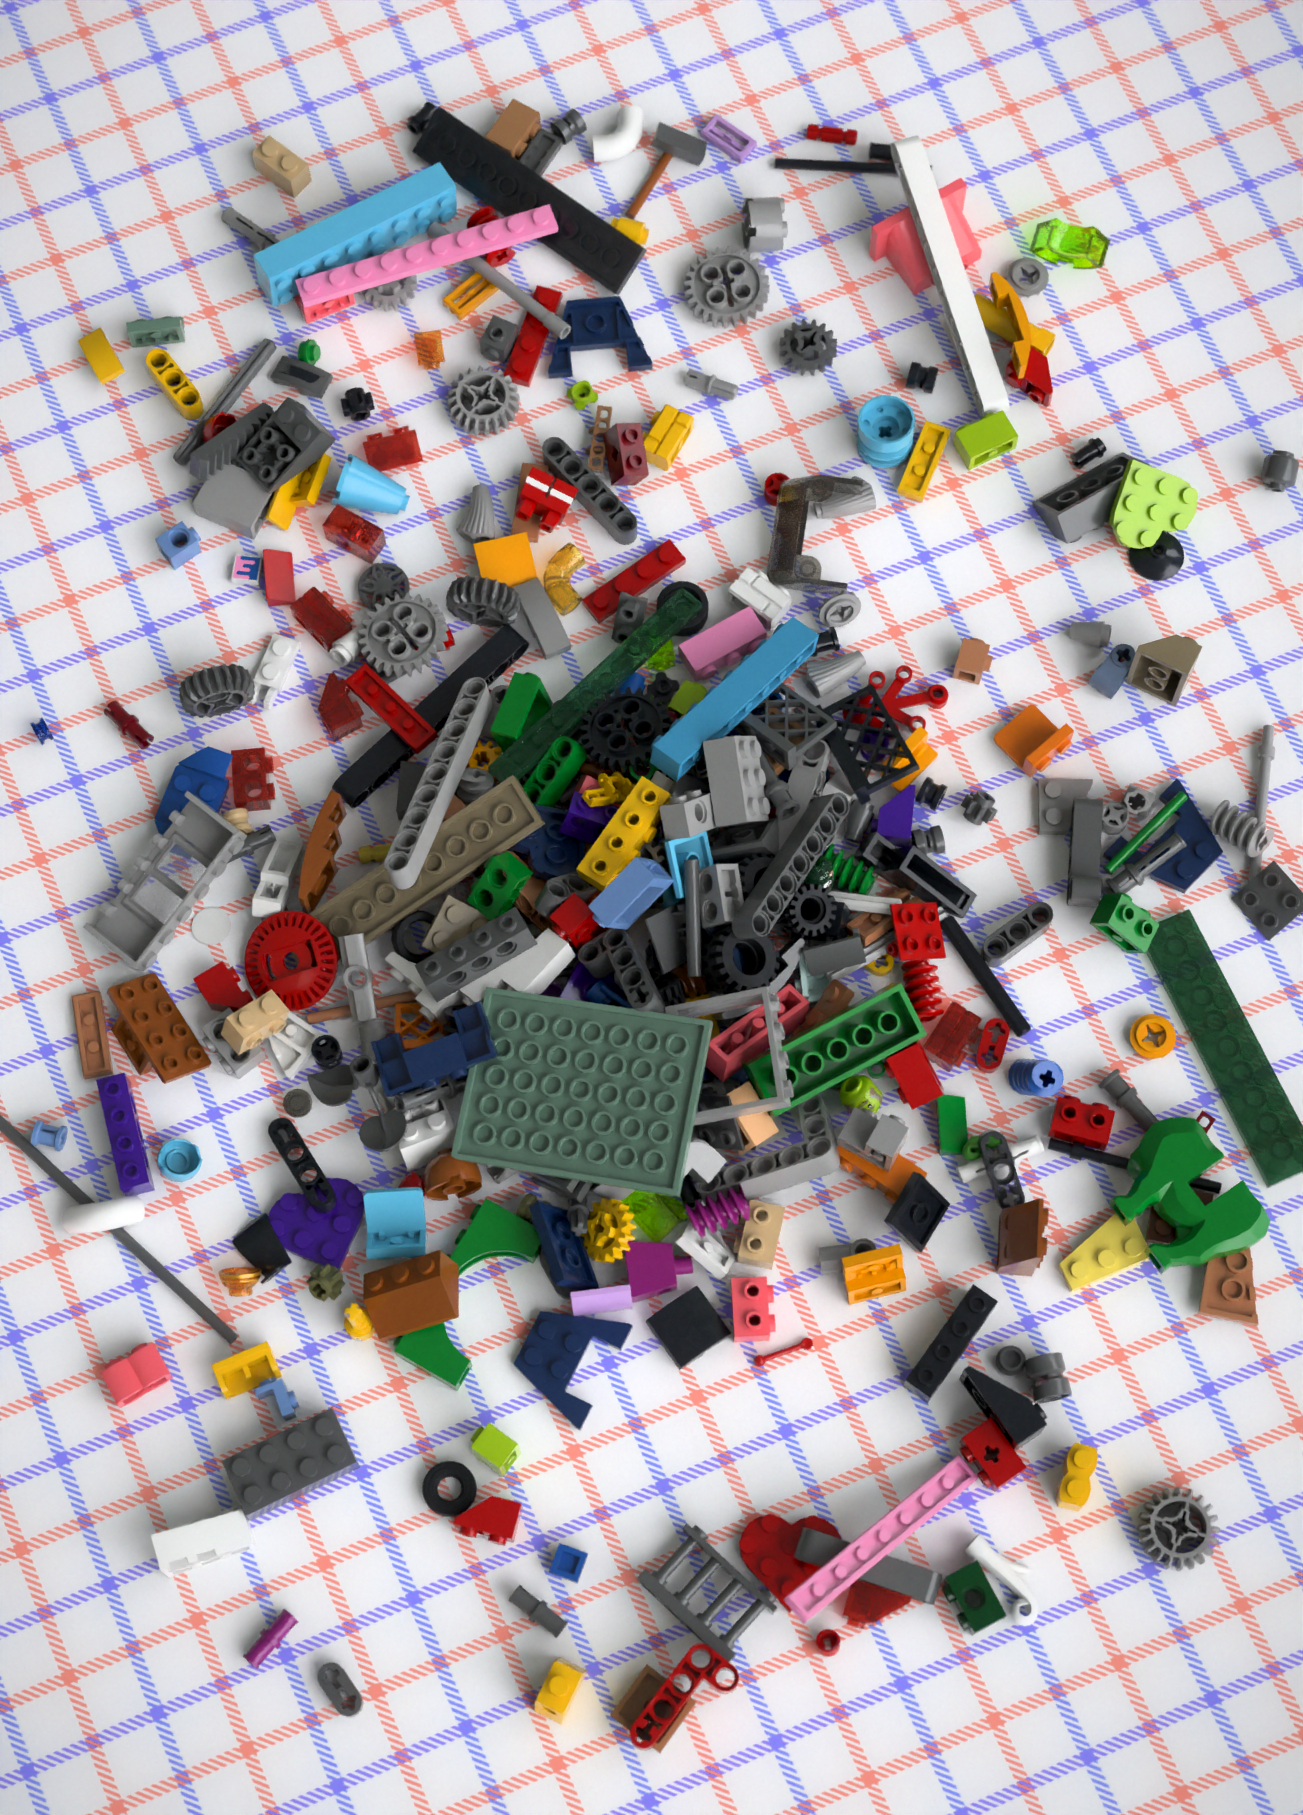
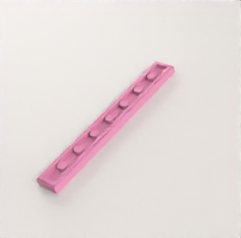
(880, 1539)

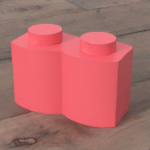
(136, 1374)

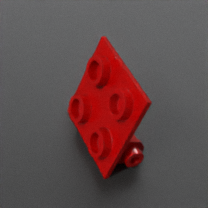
(916, 932)

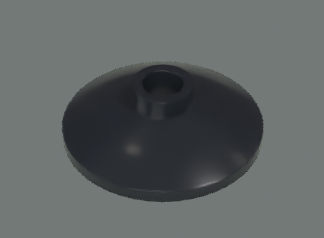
(1158, 566)

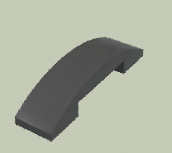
(788, 959)

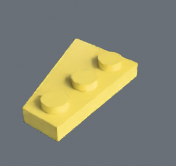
(1104, 1253)

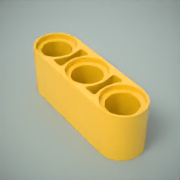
(178, 394)

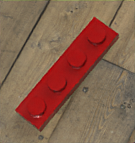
(532, 339)
(634, 580)
(391, 708)

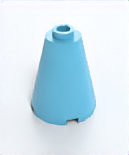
(368, 489)

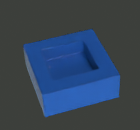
(568, 1563)

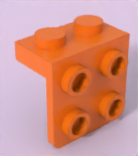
(1033, 740)

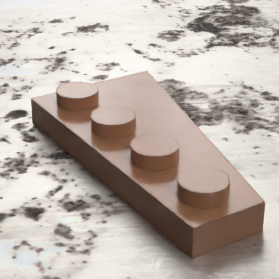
(1229, 1289)

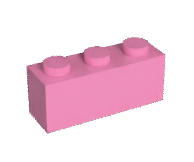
(722, 644)

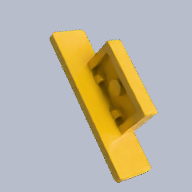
(297, 492)

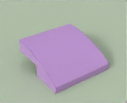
(601, 1300)

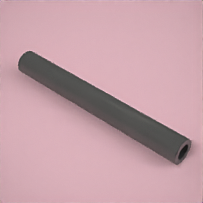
(692, 914)

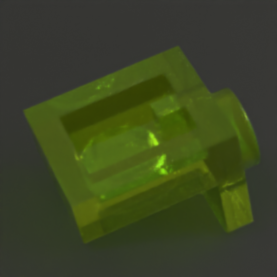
(663, 658)

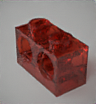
(247, 780)

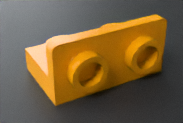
(922, 753)

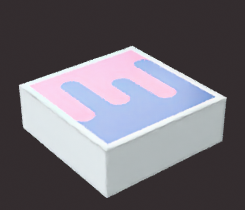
(247, 569)

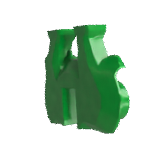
(1163, 1167)

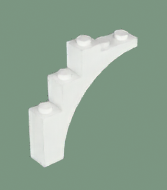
(525, 973)

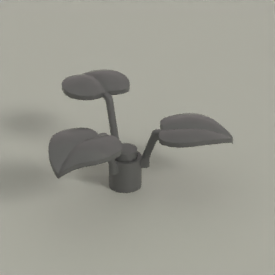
(335, 1087)

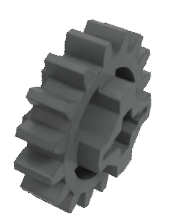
(808, 337)

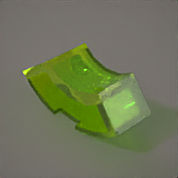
(1070, 244)

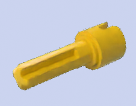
(358, 1323)

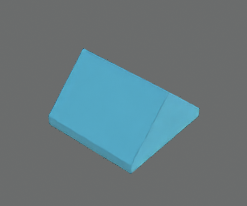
(686, 849)

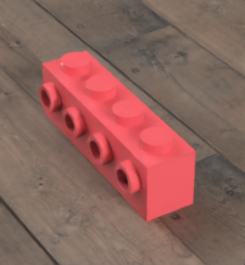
(750, 1034)

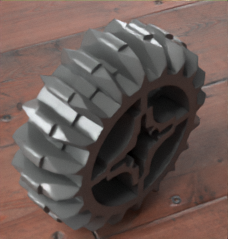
(483, 601)
(216, 690)

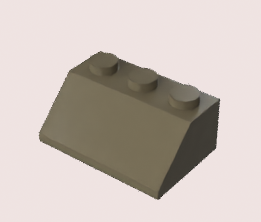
(1164, 667)

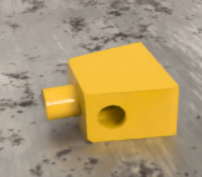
(559, 1690)

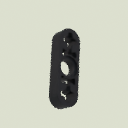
(1001, 1147)

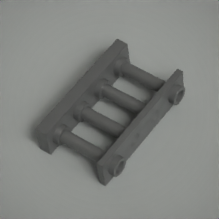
(678, 1602)

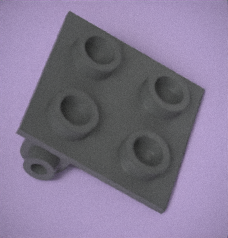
(1270, 900)
(669, 936)
(722, 1133)

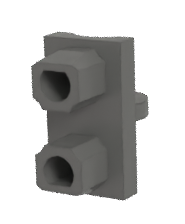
(628, 616)

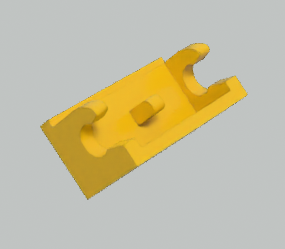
(246, 1370)

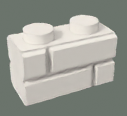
(764, 598)

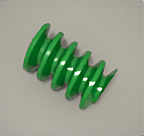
(850, 874)

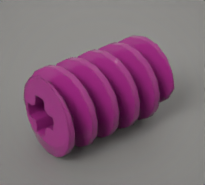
(719, 1211)

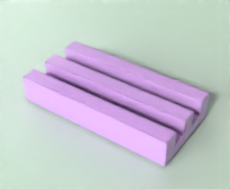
(726, 142)

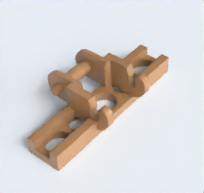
(598, 453)

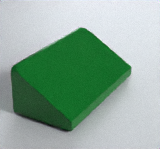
(951, 1124)

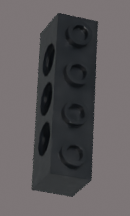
(950, 1343)

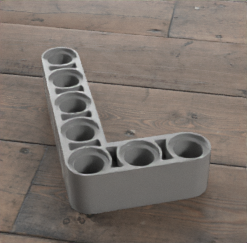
(786, 1166)

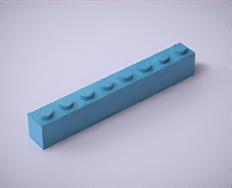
(733, 697)

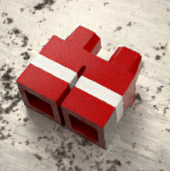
(534, 500)

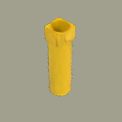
(999, 322)

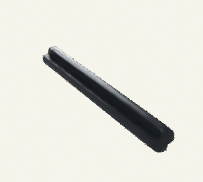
(985, 976)

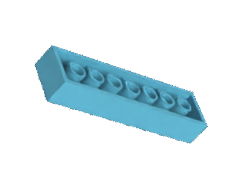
(357, 232)

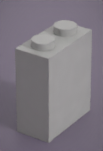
(233, 501)

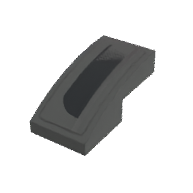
(303, 376)

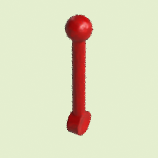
(805, 1344)

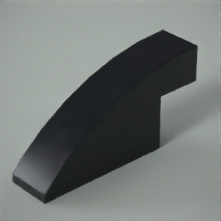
(915, 871)

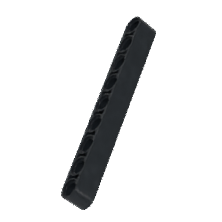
(385, 756)

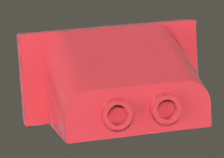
(900, 243)

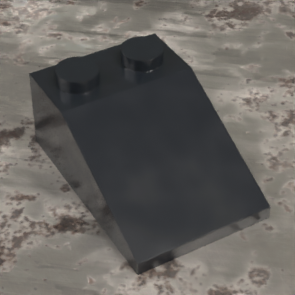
(1010, 1410)

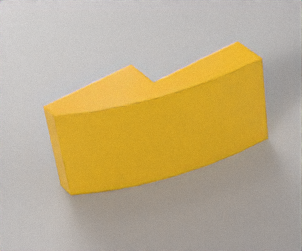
(101, 356)

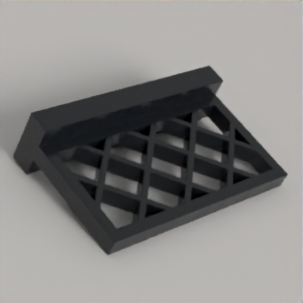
(847, 759)

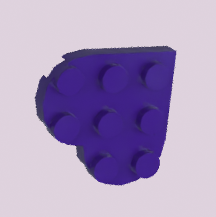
(317, 1235)

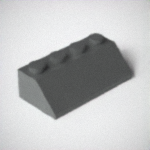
(1084, 501)

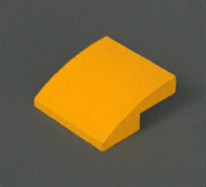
(506, 559)
(874, 1274)

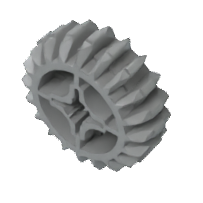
(486, 410)
(1192, 1532)

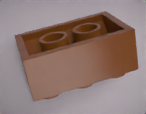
(412, 1294)

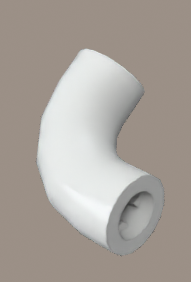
(623, 138)
(103, 1215)

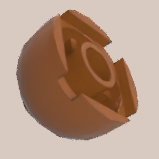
(449, 1176)

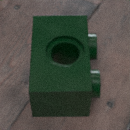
(973, 1579)

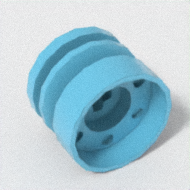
(885, 431)

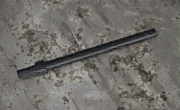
(839, 166)
(1078, 1151)

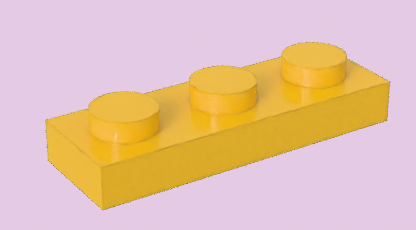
(924, 461)

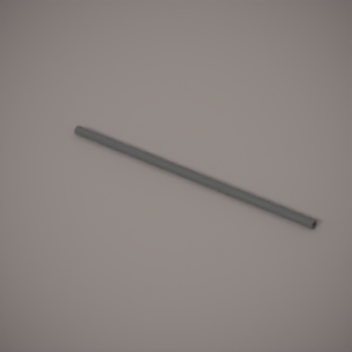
(119, 1233)

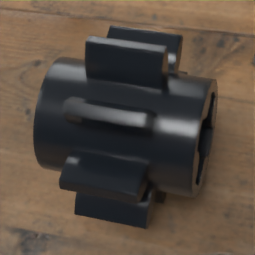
(357, 404)

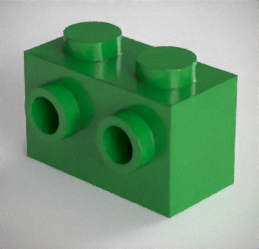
(1124, 923)

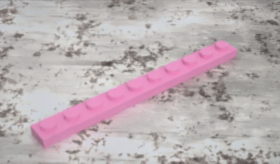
(426, 256)

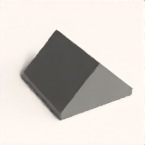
(744, 840)

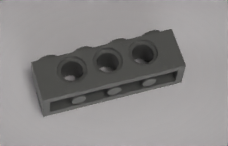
(475, 954)

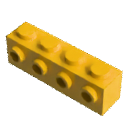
(624, 834)

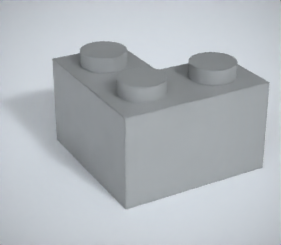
(873, 1138)

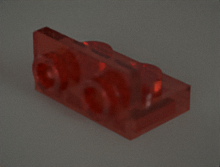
(392, 450)

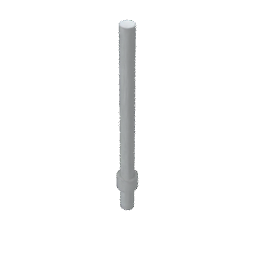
(1266, 754)

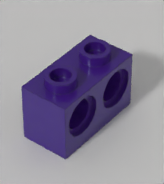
(584, 821)

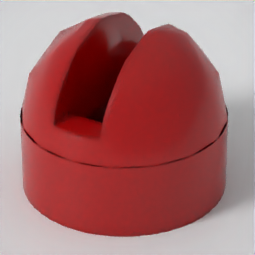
(834, 1642)

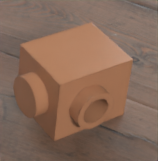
(972, 660)

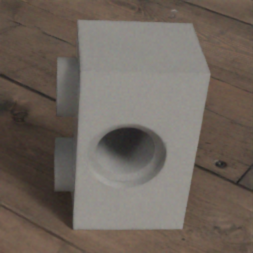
(687, 815)

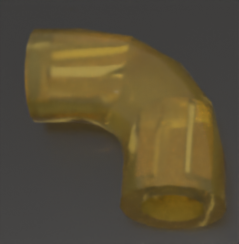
(558, 576)

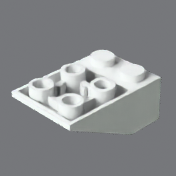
(427, 1131)

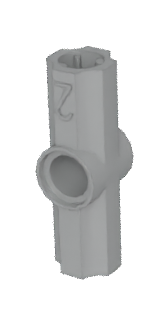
(355, 958)

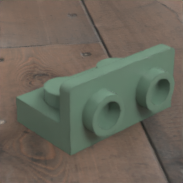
(156, 331)

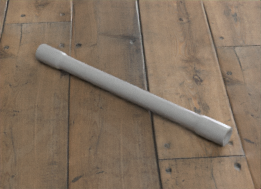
(549, 319)

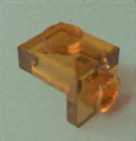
(429, 349)

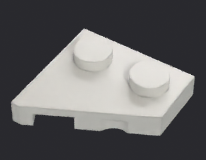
(293, 1044)
(708, 1251)

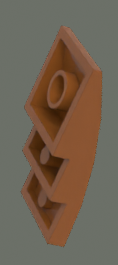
(319, 862)

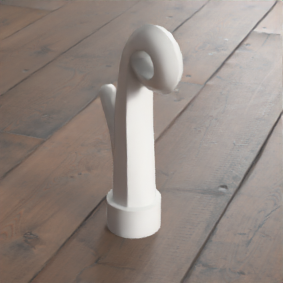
(1005, 1571)

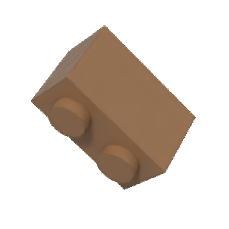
(515, 128)

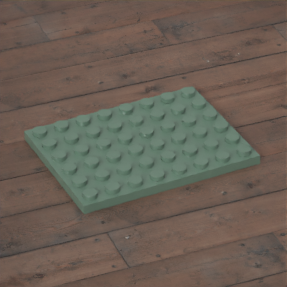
(585, 1092)

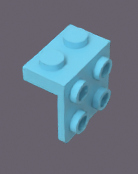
(395, 1223)

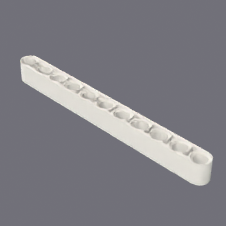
(949, 276)

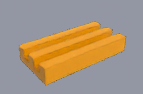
(475, 302)

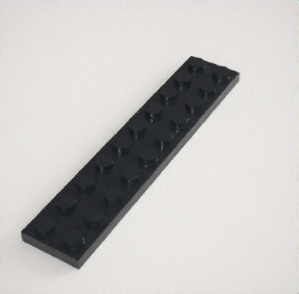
(515, 188)

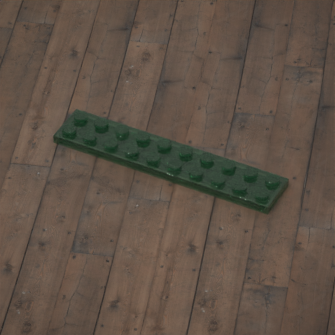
(1228, 1048)

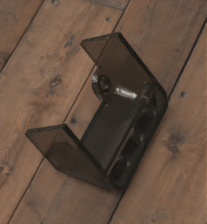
(785, 562)

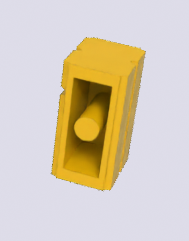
(667, 436)

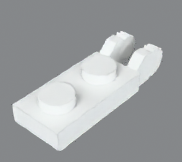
(275, 668)

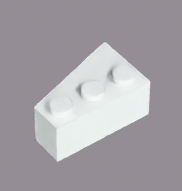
(203, 1542)

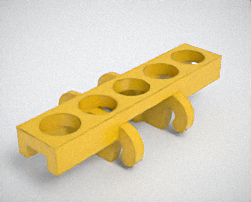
(610, 793)

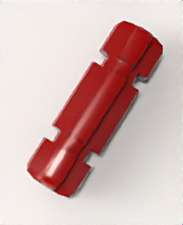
(831, 134)

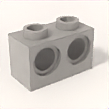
(719, 895)
(240, 1068)

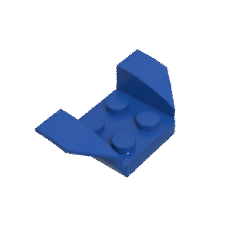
(202, 776)

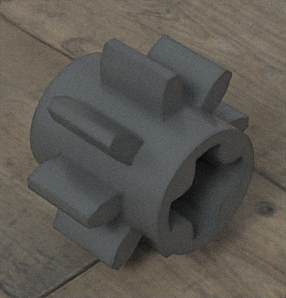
(979, 807)

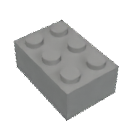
(736, 780)

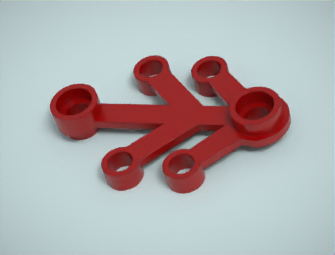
(894, 704)

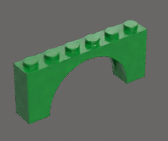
(490, 1235)

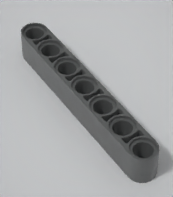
(790, 866)

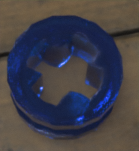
(41, 731)

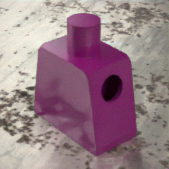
(654, 1269)

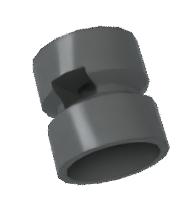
(1047, 1377)

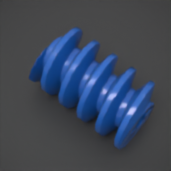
(1035, 1077)

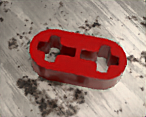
(998, 1047)

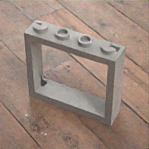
(775, 1034)

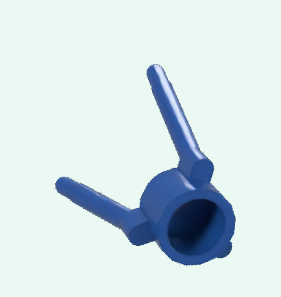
(603, 994)

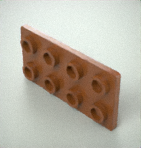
(155, 1030)

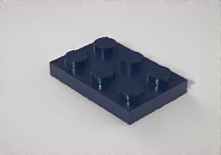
(563, 1250)

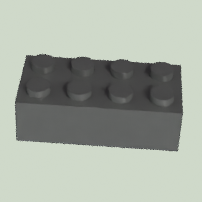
(290, 1464)

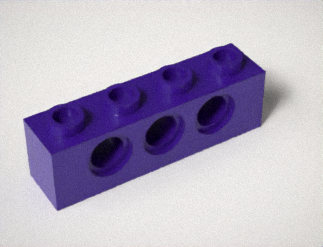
(125, 1134)

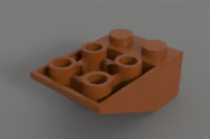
(1021, 1238)

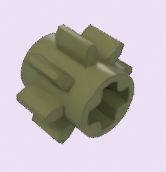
(325, 1282)

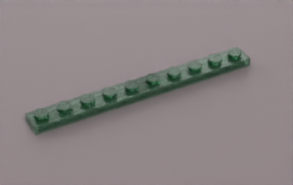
(604, 678)

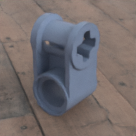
(1112, 673)

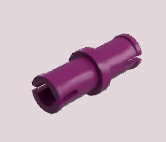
(270, 1638)

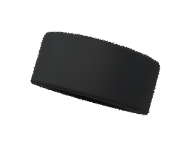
(699, 621)
(398, 936)

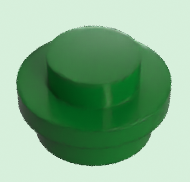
(309, 351)

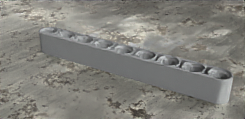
(438, 783)

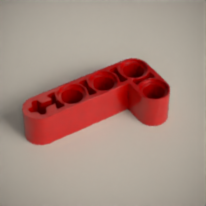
(678, 1700)

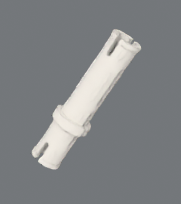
(1018, 1152)

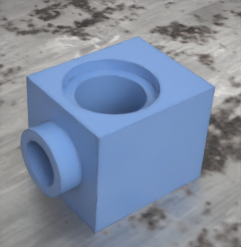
(179, 555)

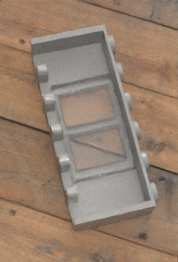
(167, 883)

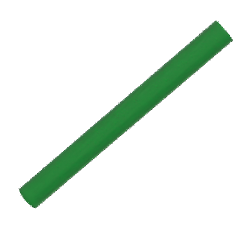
(1145, 832)

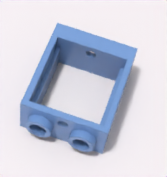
(630, 894)

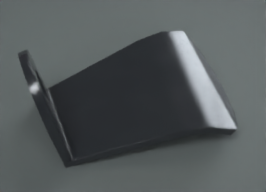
(262, 1247)

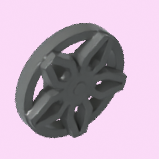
(383, 585)

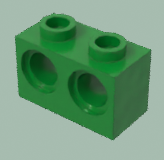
(503, 889)

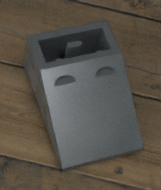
(285, 445)

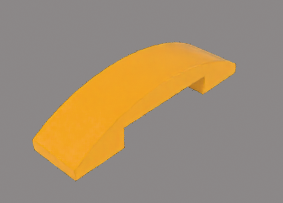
(1005, 296)

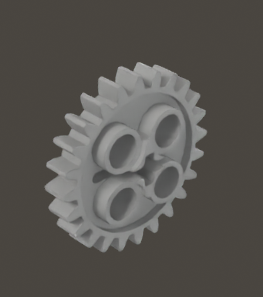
(702, 291)
(423, 620)

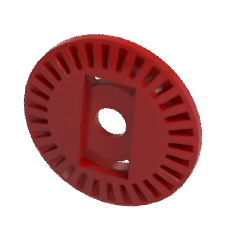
(285, 934)

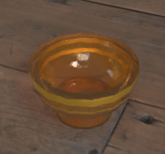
(240, 1280)

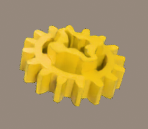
(608, 1230)

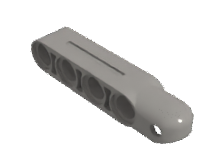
(805, 784)

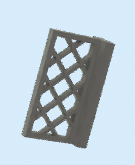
(773, 740)

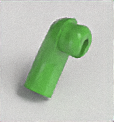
(971, 1149)

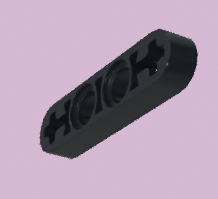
(301, 1165)

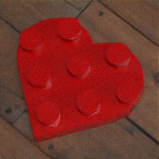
(769, 1551)

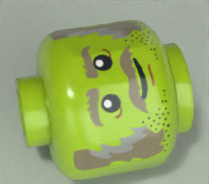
(860, 1093)

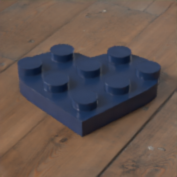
(548, 850)

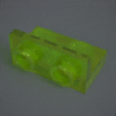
(655, 1213)

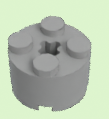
(763, 224)

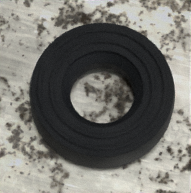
(436, 1475)

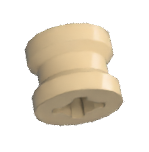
(239, 818)

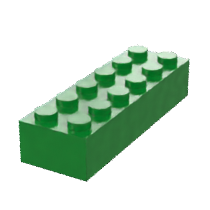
(840, 1046)

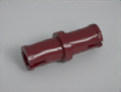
(128, 725)

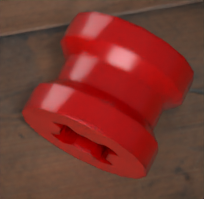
(773, 483)

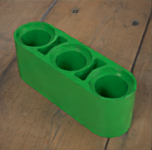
(563, 765)

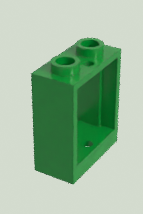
(520, 709)

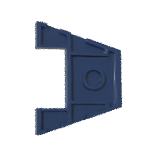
(595, 326)
(1190, 862)
(555, 1352)

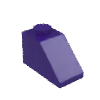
(896, 818)

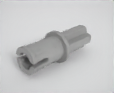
(711, 385)

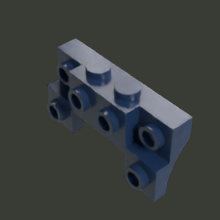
(436, 1060)

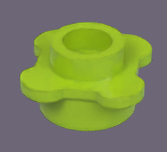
(582, 387)

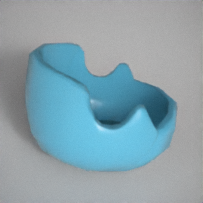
(179, 1160)

